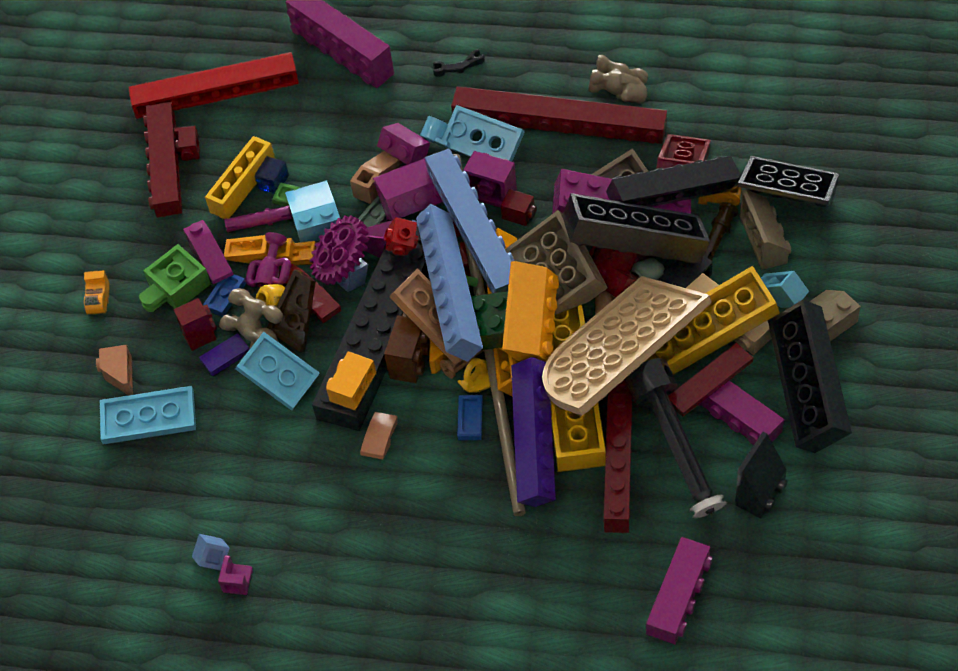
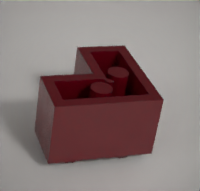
(615, 269)

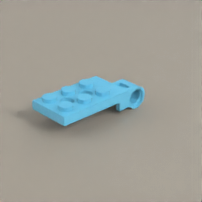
(461, 127)

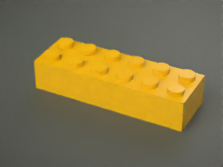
(735, 309)

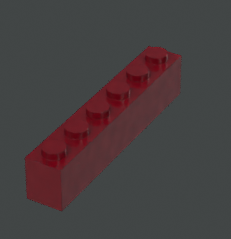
(163, 159)

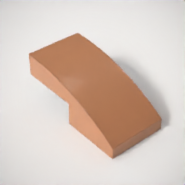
(378, 435)

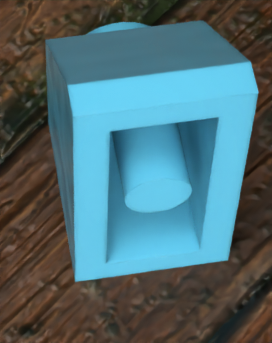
(785, 288)

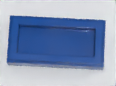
(470, 417)

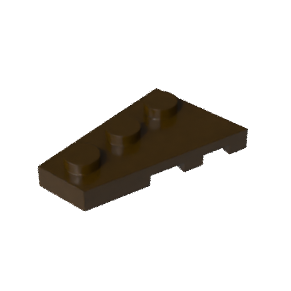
(296, 310)

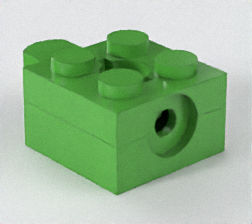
(164, 280)

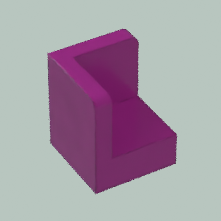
(234, 577)

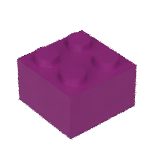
(491, 177)

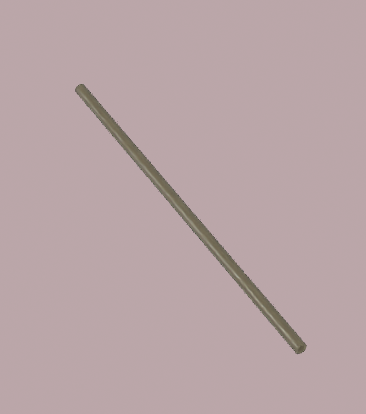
(498, 400)

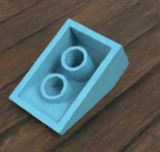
(312, 210)

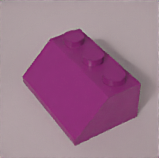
(406, 190)

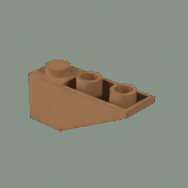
(362, 182)

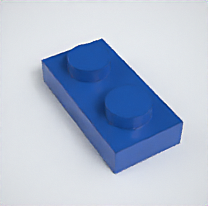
(218, 299)

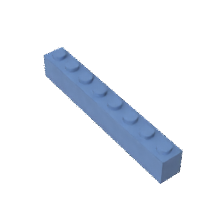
(471, 219)
(449, 283)

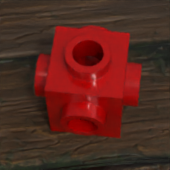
(401, 236)

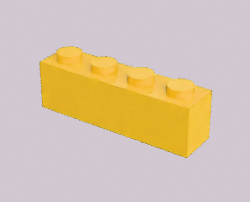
(238, 178)

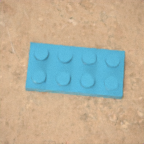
(147, 415)

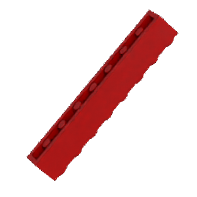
(216, 84)

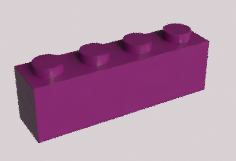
(743, 413)
(678, 591)

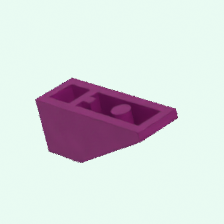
(207, 251)

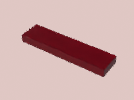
(710, 379)

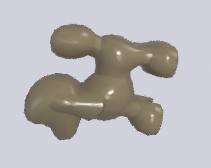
(619, 80)
(249, 322)

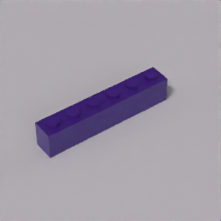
(532, 434)

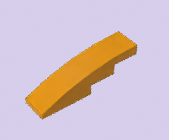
(256, 247)

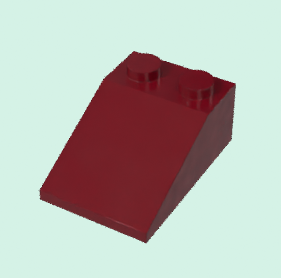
(682, 150)

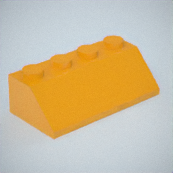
(530, 312)

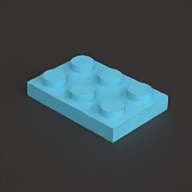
(277, 371)

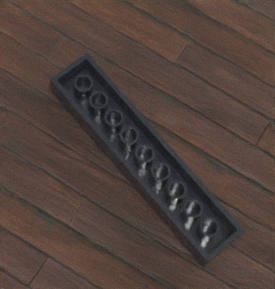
(370, 333)

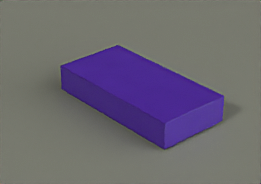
(224, 354)

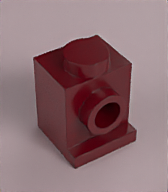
(187, 142)

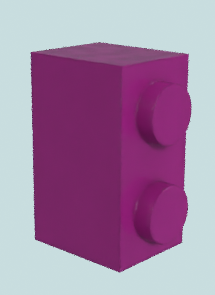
(403, 143)

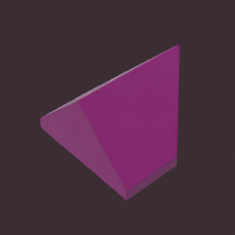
(376, 238)

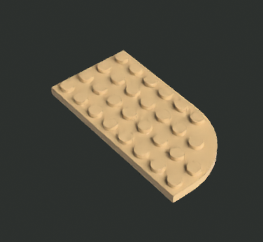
(618, 342)

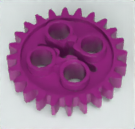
(339, 250)

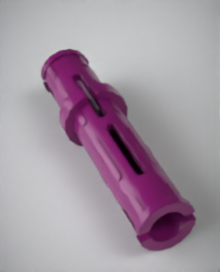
(259, 218)

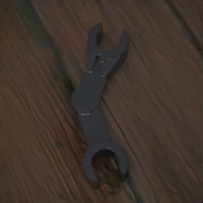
(472, 60)

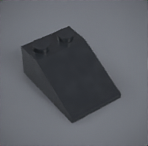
(760, 478)

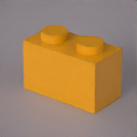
(351, 380)

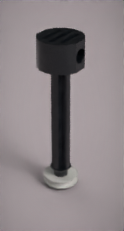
(652, 385)

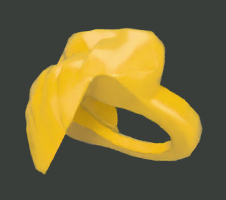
(478, 379)

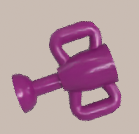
(269, 267)

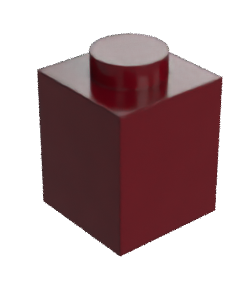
(518, 207)

